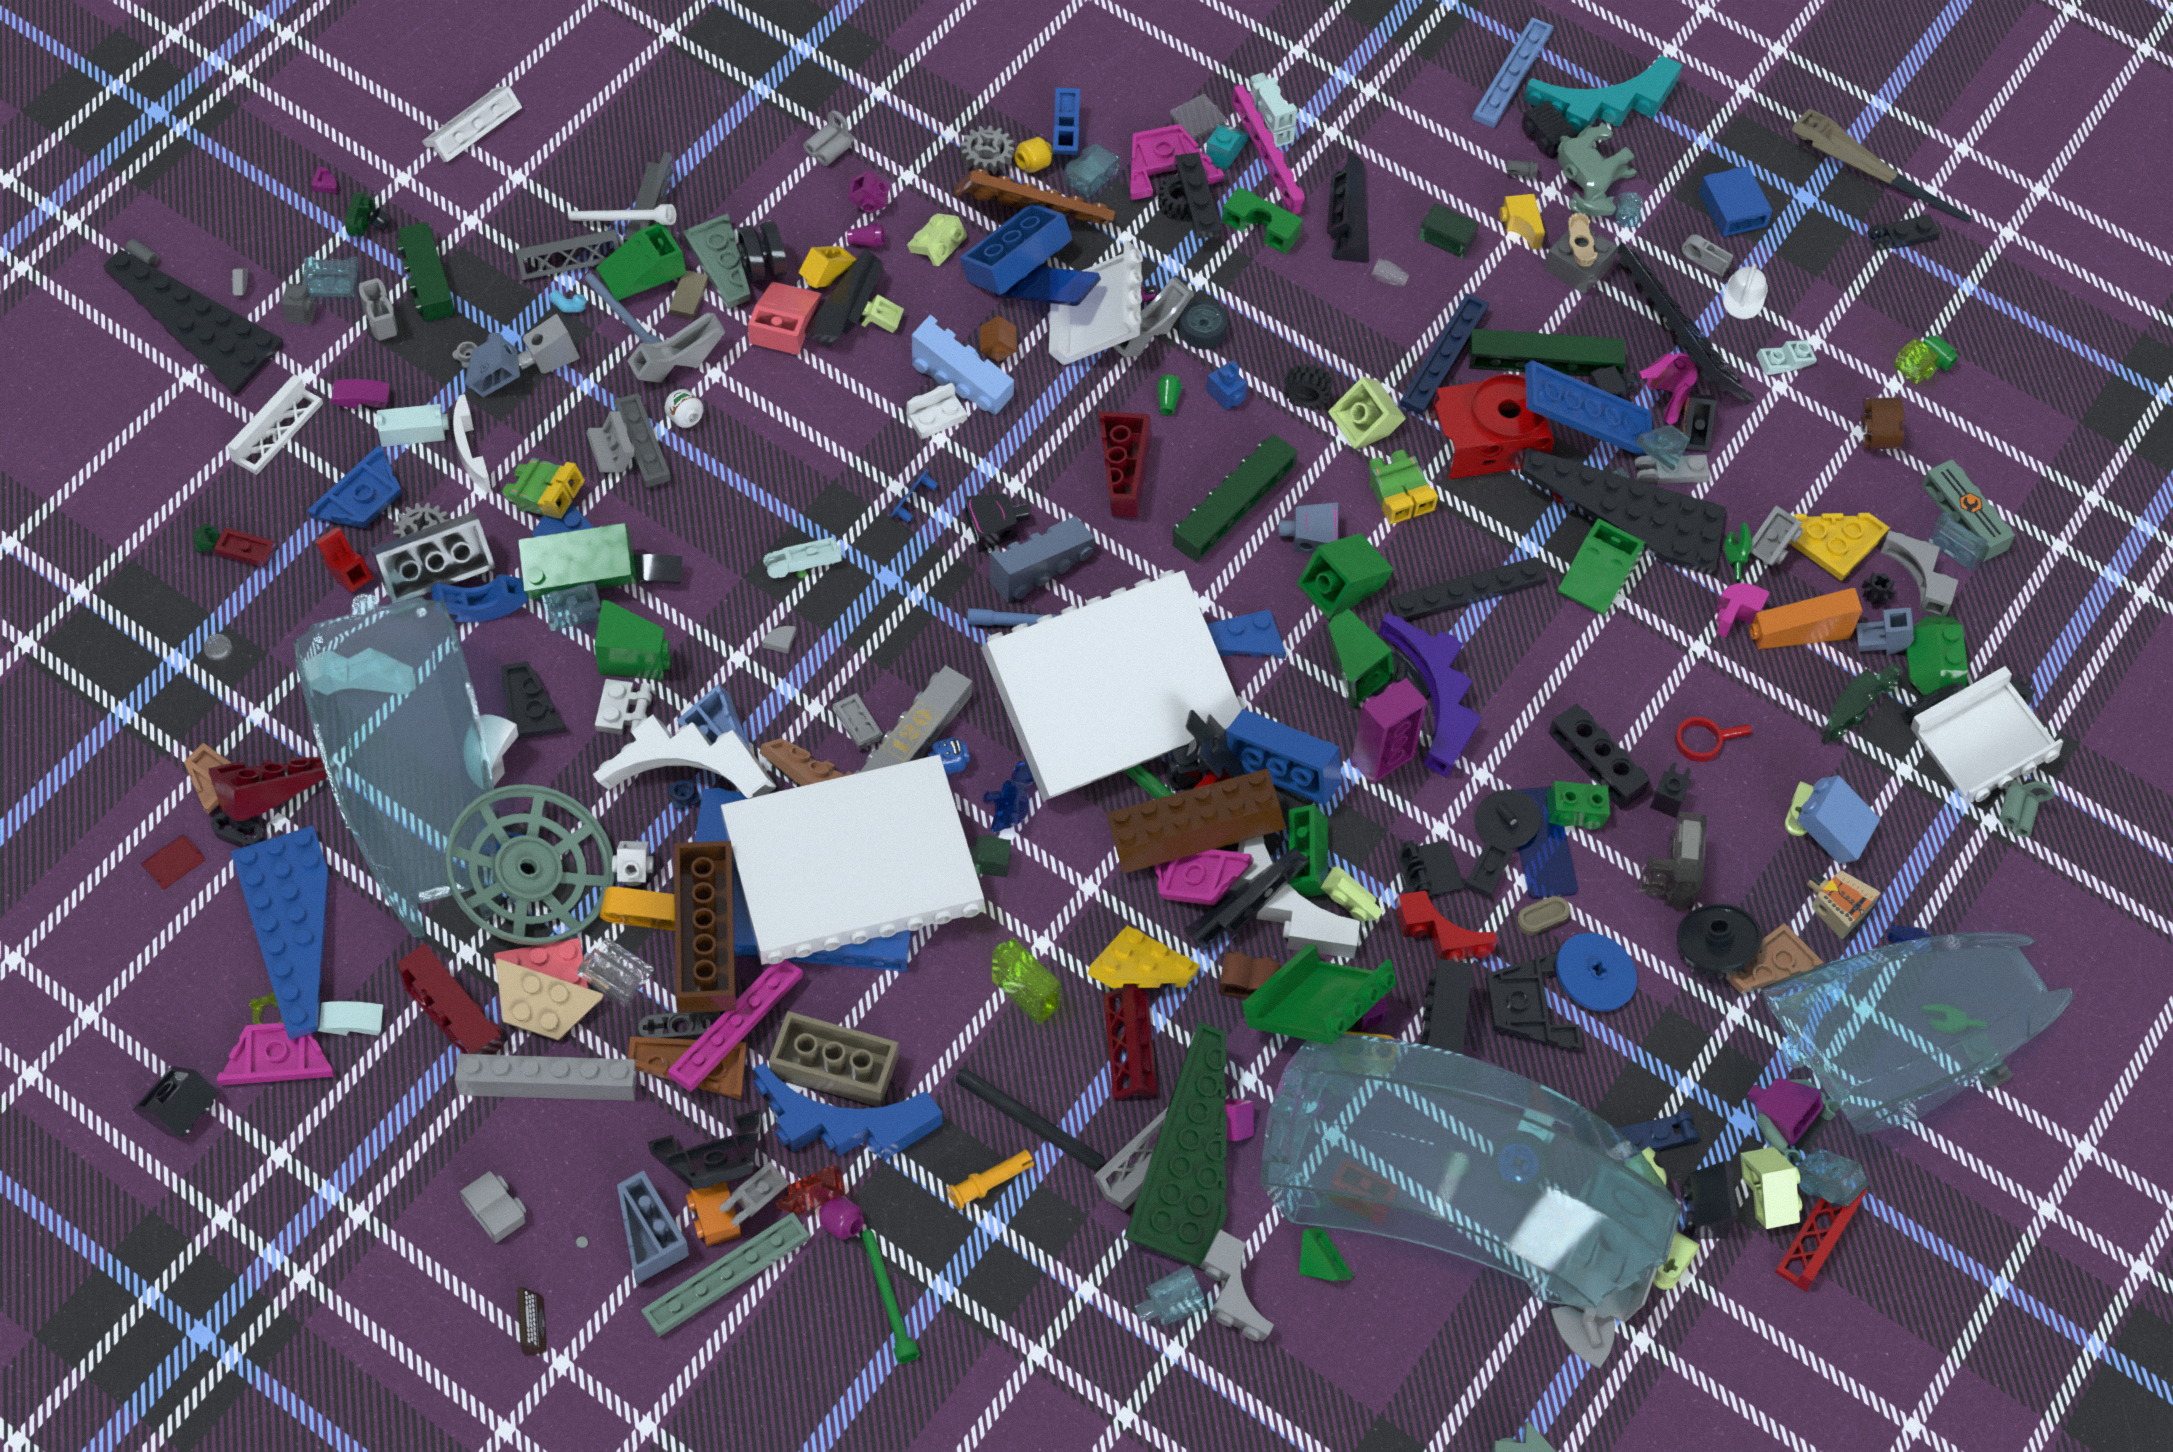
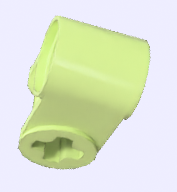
(1801, 795)
(1679, 1258)

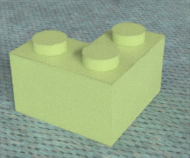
(1773, 1185)

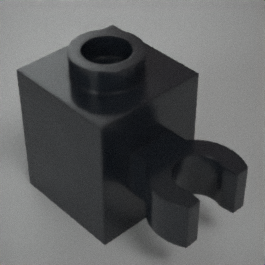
(1611, 382)
(1671, 791)

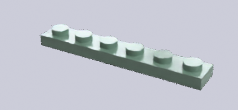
(725, 1274)

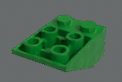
(642, 262)
(1601, 567)

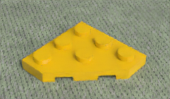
(1838, 540)
(1141, 961)

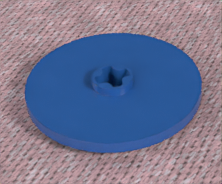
(1579, 980)

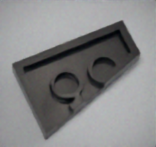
(528, 703)

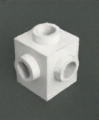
(632, 862)

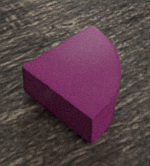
(324, 181)

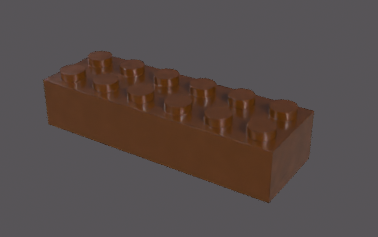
(1195, 821)
(704, 927)

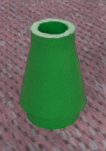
(1168, 393)

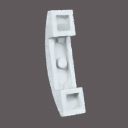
(473, 466)

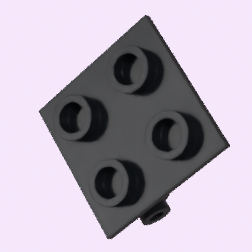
(1428, 868)

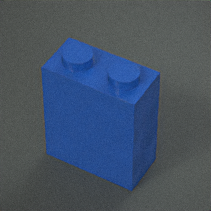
(1735, 201)

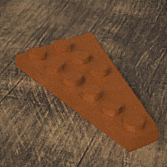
(1020, 196)

